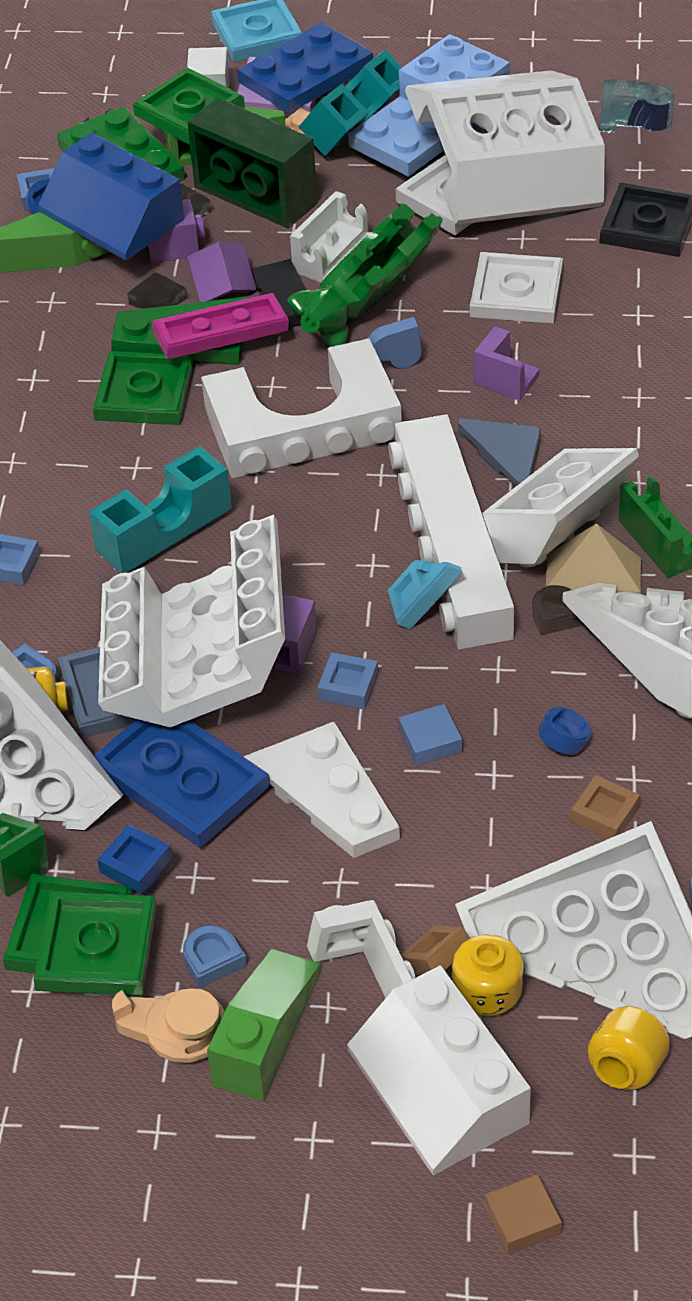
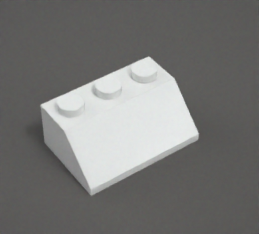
(556, 502)
(440, 1071)

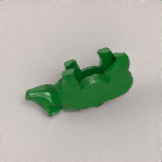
(364, 275)

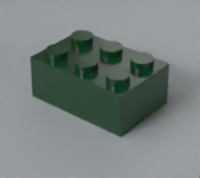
(253, 162)

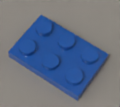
(304, 67)
(182, 776)

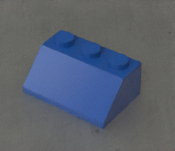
(112, 196)

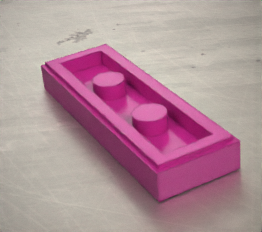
(220, 325)

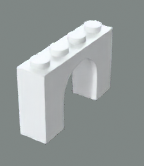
(262, 440)

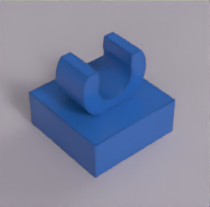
(135, 859)

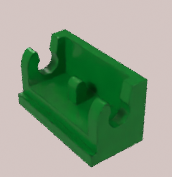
(655, 528)

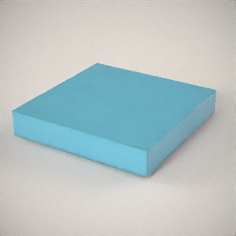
(254, 27)

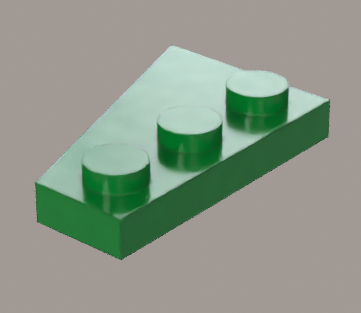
(135, 332)

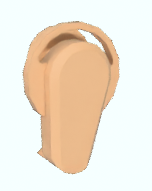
(173, 1026)

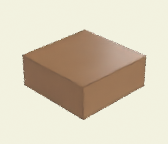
(605, 808)
(435, 948)
(523, 1214)

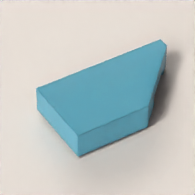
(419, 589)

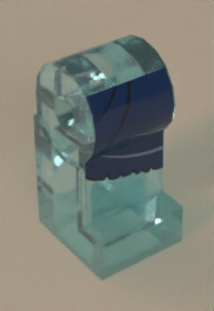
(636, 105)

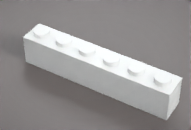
(452, 530)

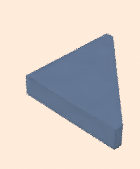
(503, 446)

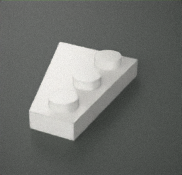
(331, 787)

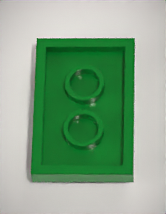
(127, 133)

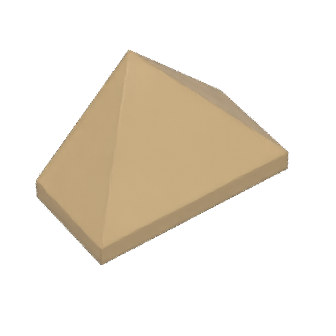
(593, 559)

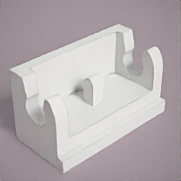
(327, 237)

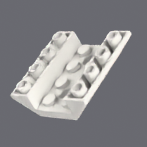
(523, 160)
(197, 643)

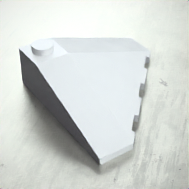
(645, 634)
(42, 758)
(601, 925)

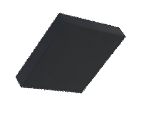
(648, 220)

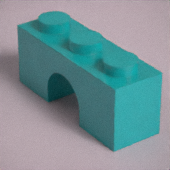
(354, 103)
(192, 496)

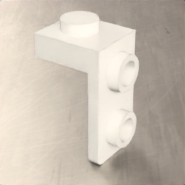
(359, 929)

